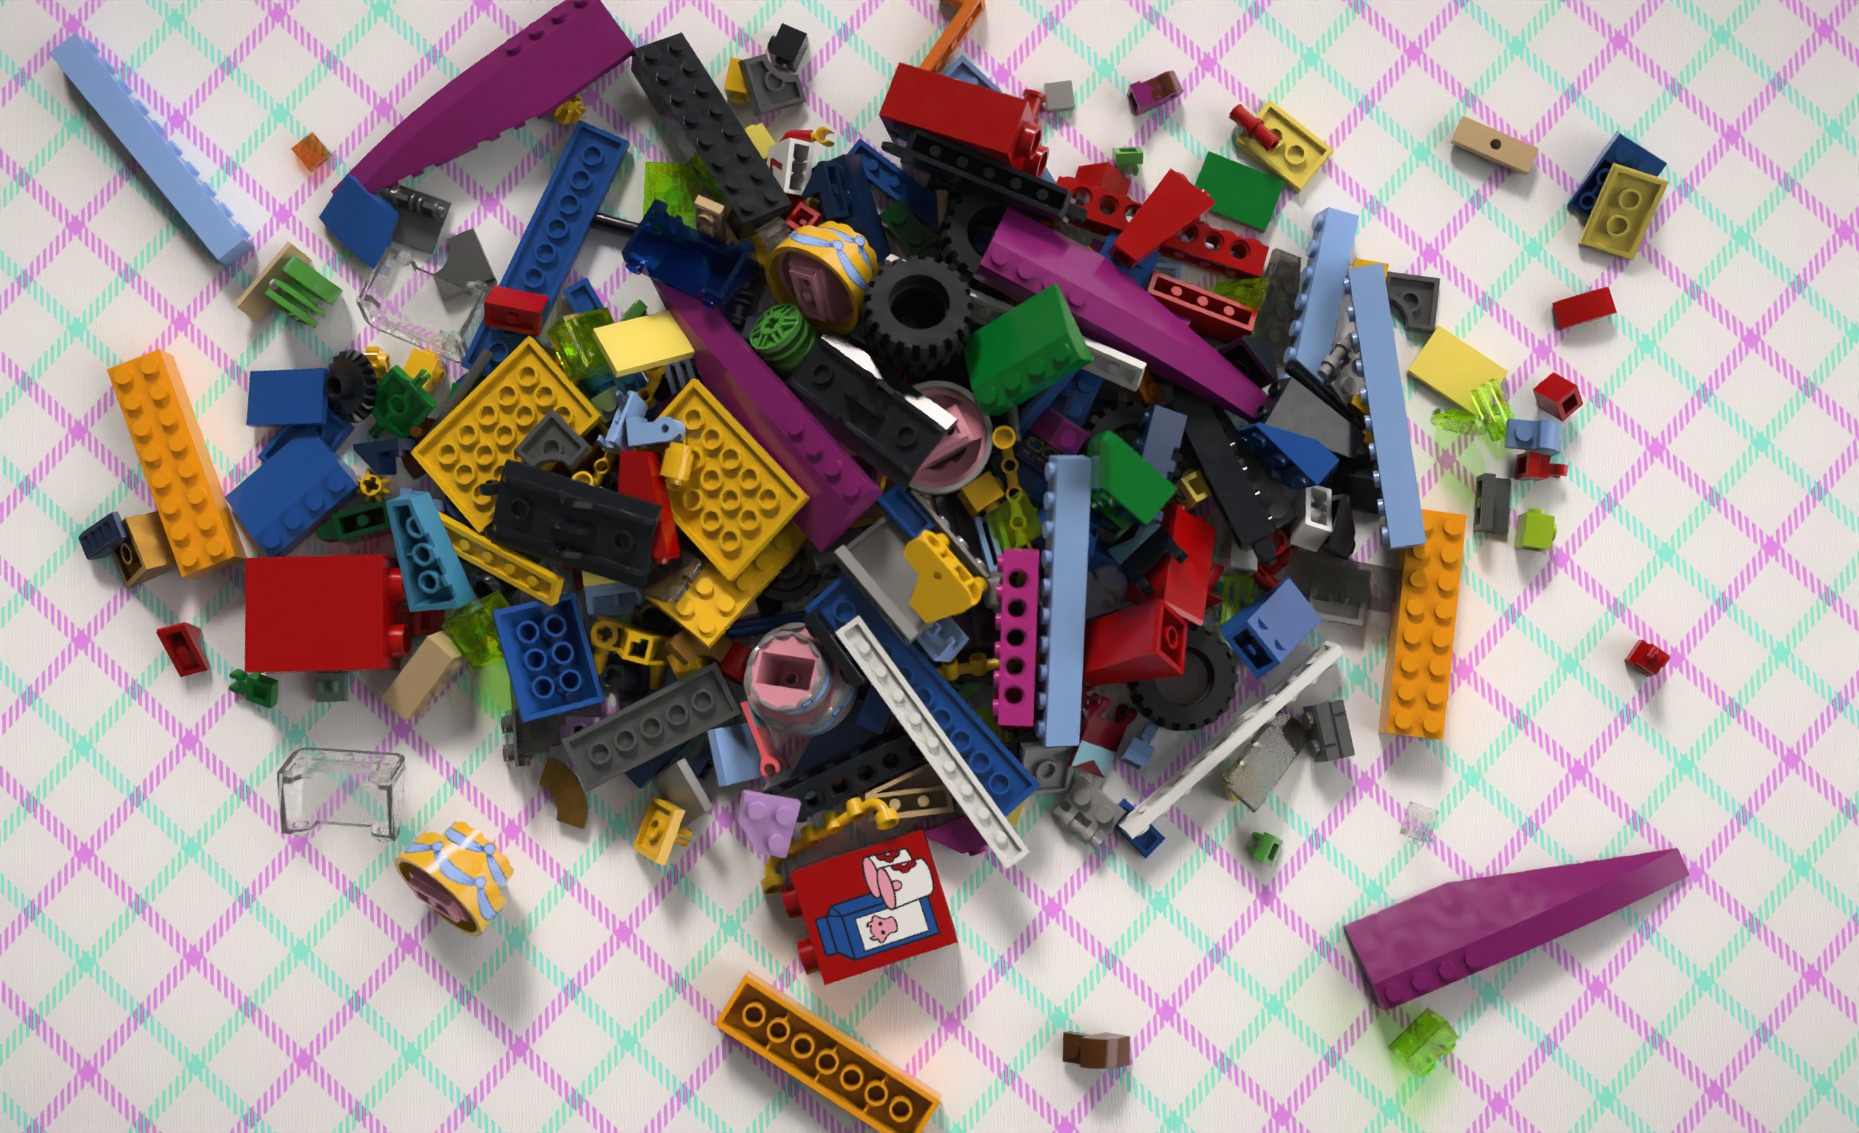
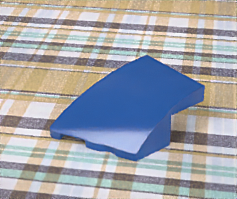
(360, 220)

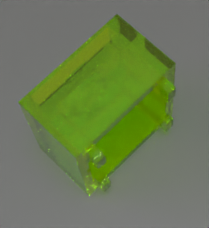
(674, 185)
(577, 347)
(475, 631)

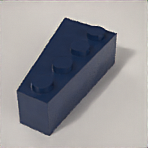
(861, 205)
(1157, 441)

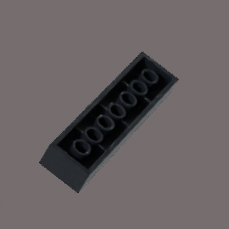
(709, 134)

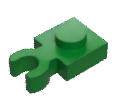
(258, 687)

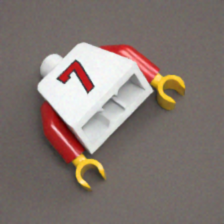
(793, 160)

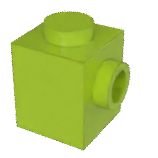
(1535, 531)

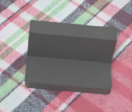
(1491, 504)

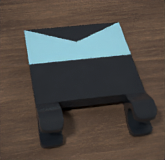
(1141, 550)

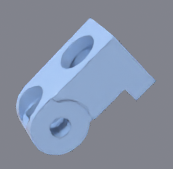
(651, 434)

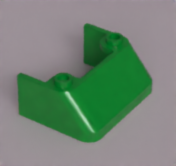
(1124, 479)

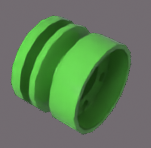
(303, 292)
(783, 338)

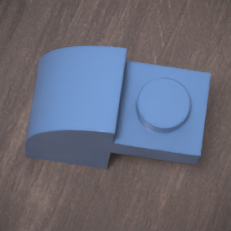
(1533, 436)

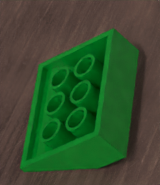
(1024, 352)

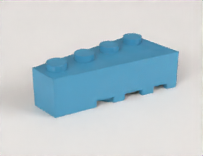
(426, 555)

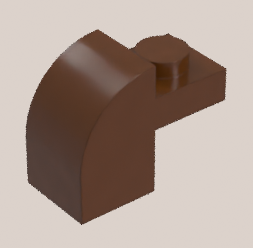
(1097, 1050)

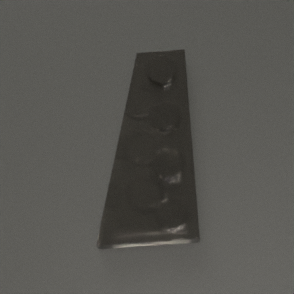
(1279, 305)

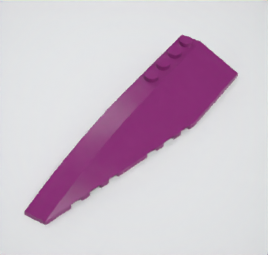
(501, 91)
(1112, 309)
(776, 420)
(1494, 918)

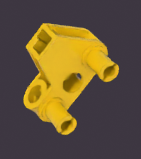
(939, 587)
(626, 643)

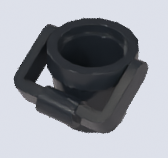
(487, 583)
(652, 618)
(625, 681)

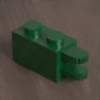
(907, 231)
(356, 524)

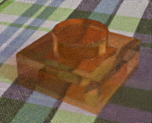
(311, 152)

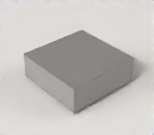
(1059, 96)

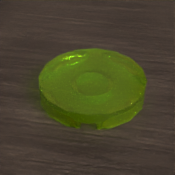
(1459, 421)

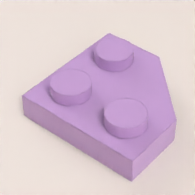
(768, 821)

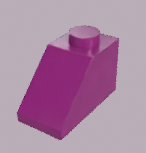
(1060, 432)
(958, 835)

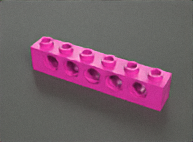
(1022, 710)

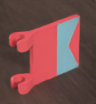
(764, 742)

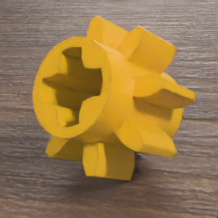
(570, 111)
(379, 360)
(365, 486)

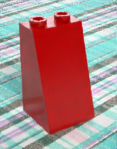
(1185, 584)
(1135, 645)

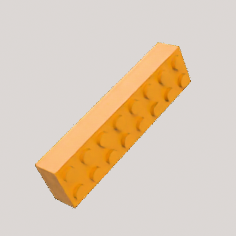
(177, 464)
(1423, 630)
(827, 1058)

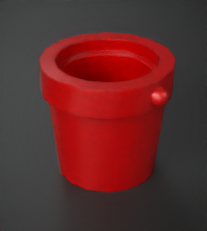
(735, 662)

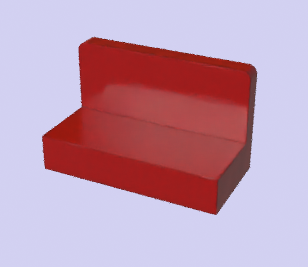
(515, 310)

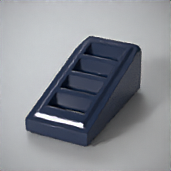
(103, 537)

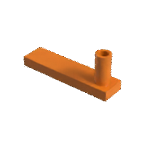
(954, 33)

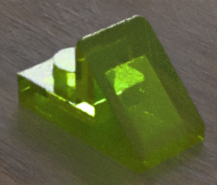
(1246, 291)

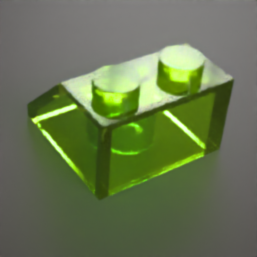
(1424, 1042)

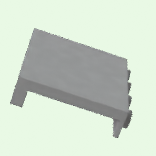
(885, 577)

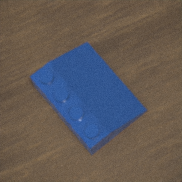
(293, 493)
(548, 658)

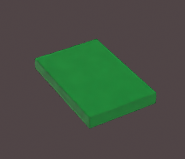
(1239, 191)

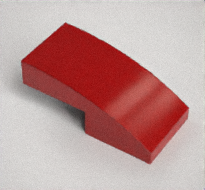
(1584, 308)
(422, 622)

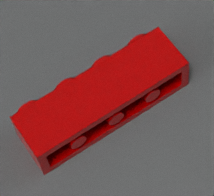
(1209, 312)

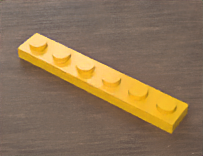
(503, 562)

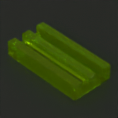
(1490, 411)
(1237, 592)

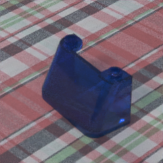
(688, 258)

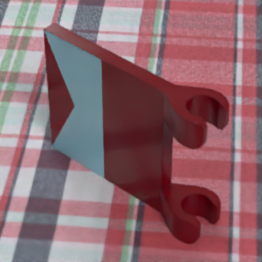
(1100, 737)

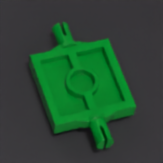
(401, 403)

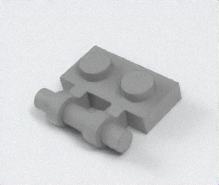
(1342, 377)
(1093, 805)

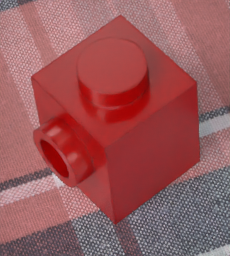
(1558, 396)

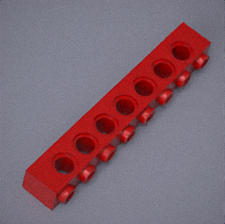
(1194, 252)

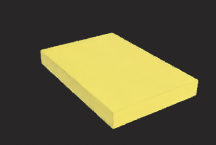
(1296, 155)
(1623, 211)
(642, 343)
(1454, 369)

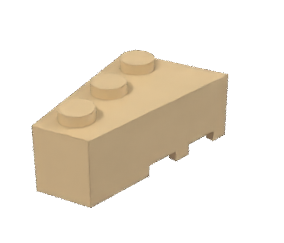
(424, 676)
(913, 794)

